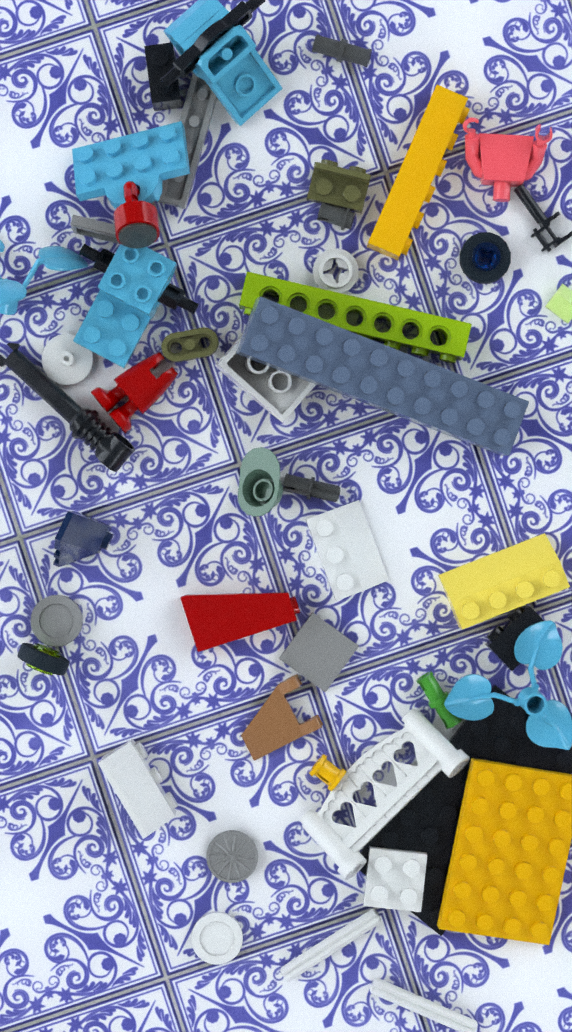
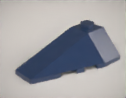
(80, 538)

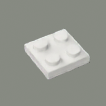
(395, 879)

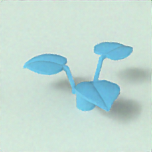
(53, 258)
(548, 720)

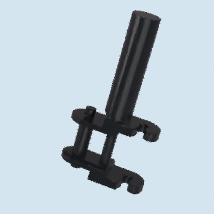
(540, 218)

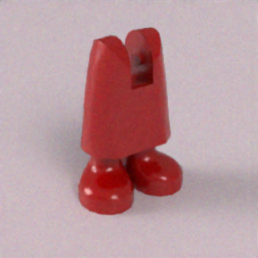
(140, 388)

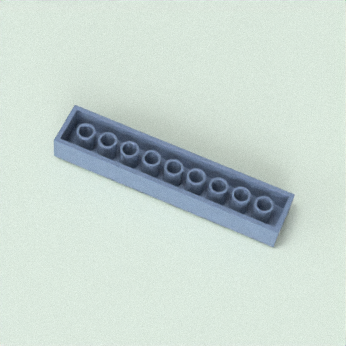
(382, 376)

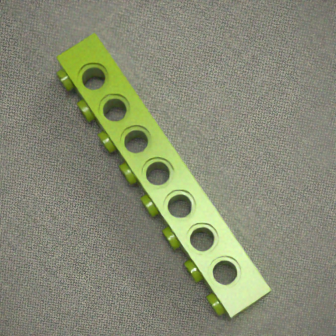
(455, 331)

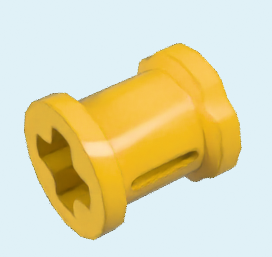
(327, 772)

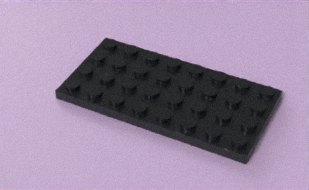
(433, 814)

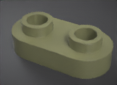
(190, 344)

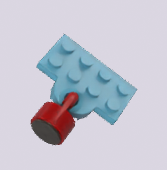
(131, 177)

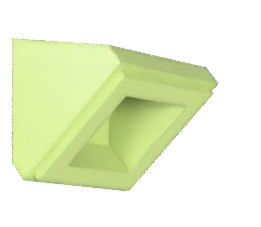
(561, 303)

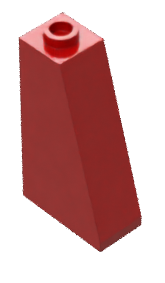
(232, 616)

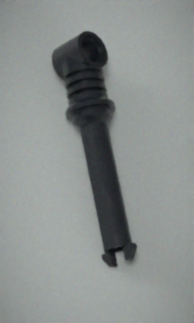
(85, 424)

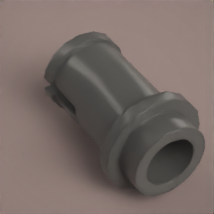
(336, 216)

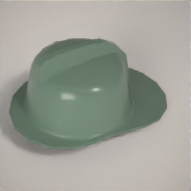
(259, 482)

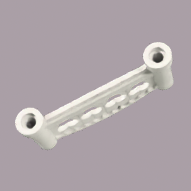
(432, 755)

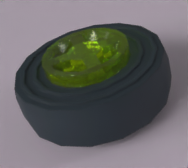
(43, 659)

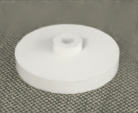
(66, 360)
(217, 938)

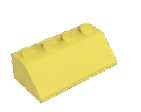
(503, 581)

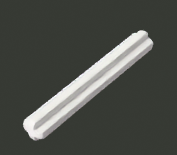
(330, 945)
(422, 1006)

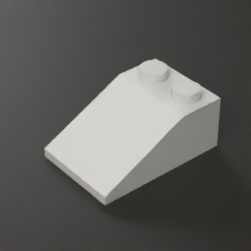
(267, 386)

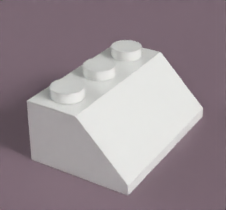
(347, 550)
(138, 787)

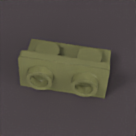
(338, 185)

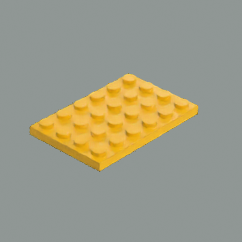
(508, 853)

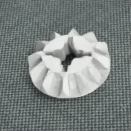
(344, 261)

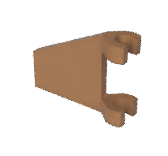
(276, 722)

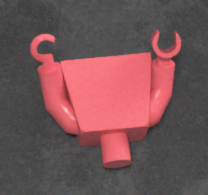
(504, 159)

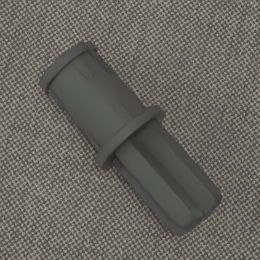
(311, 488)

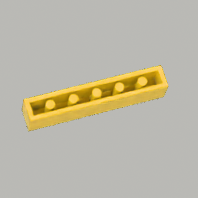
(417, 173)

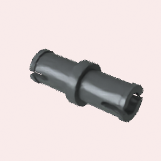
(341, 50)

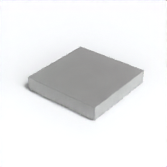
(318, 652)

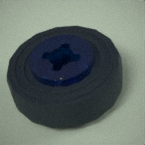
(476, 264)

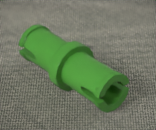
(437, 698)

